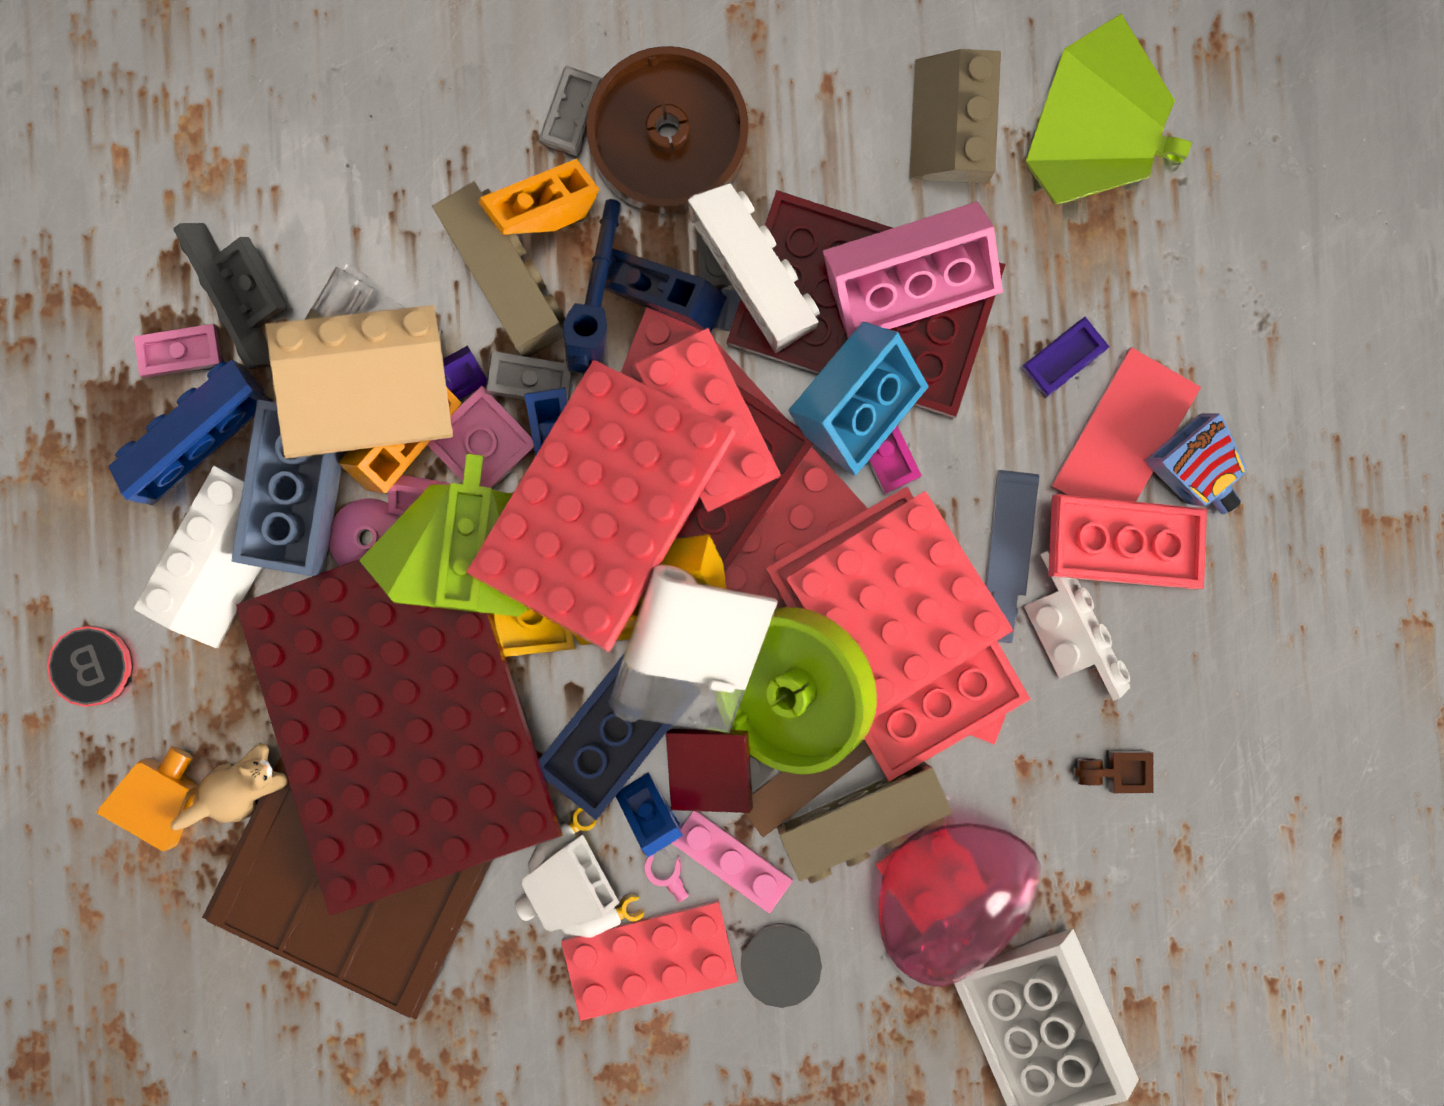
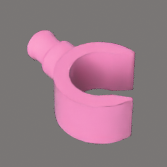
(672, 882)

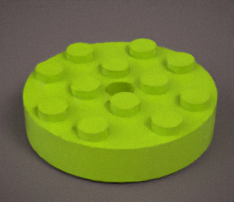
(824, 718)

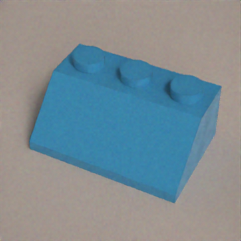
(859, 396)

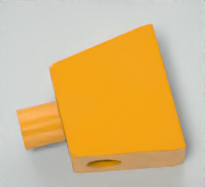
(152, 799)

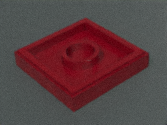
(709, 770)

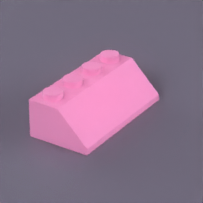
(915, 269)

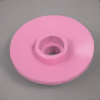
(351, 521)

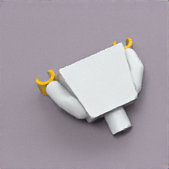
(570, 887)

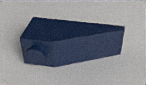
(664, 290)

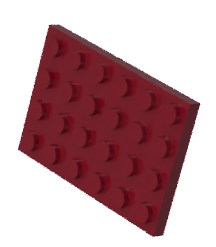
(939, 344)

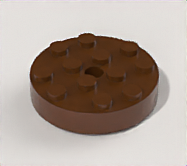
(659, 89)

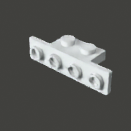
(1074, 635)

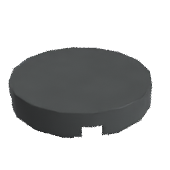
(781, 966)

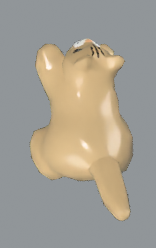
(231, 791)

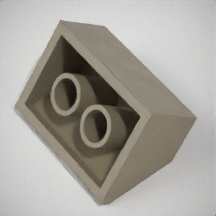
(955, 116)

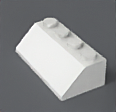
(752, 265)
(195, 580)

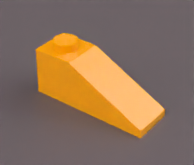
(542, 201)
(382, 466)

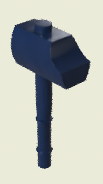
(587, 323)

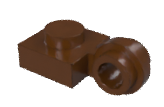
(1126, 772)

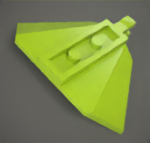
(1102, 117)
(434, 543)

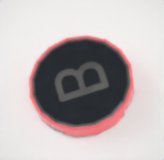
(89, 666)

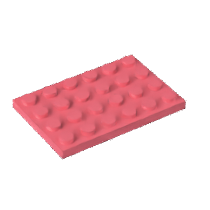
(601, 504)
(939, 712)

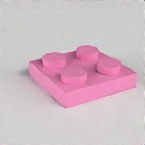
(486, 430)

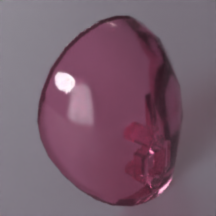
(955, 900)

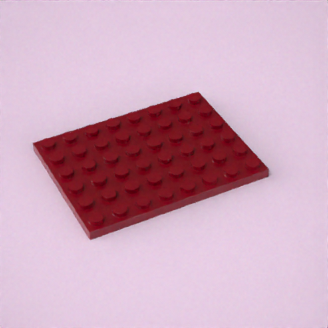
(394, 734)

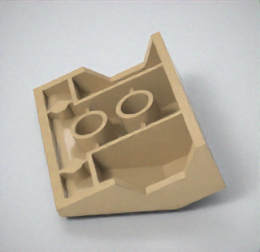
(359, 381)

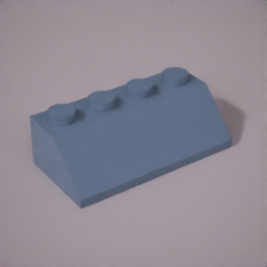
(285, 502)

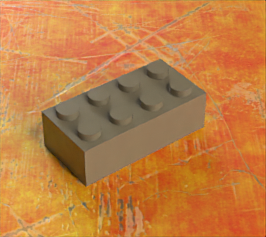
(505, 280)
(863, 821)

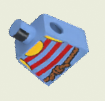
(1201, 463)

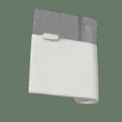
(690, 653)

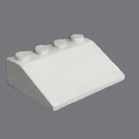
(1047, 1027)

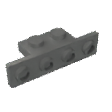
(237, 287)

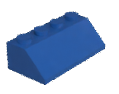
(187, 434)

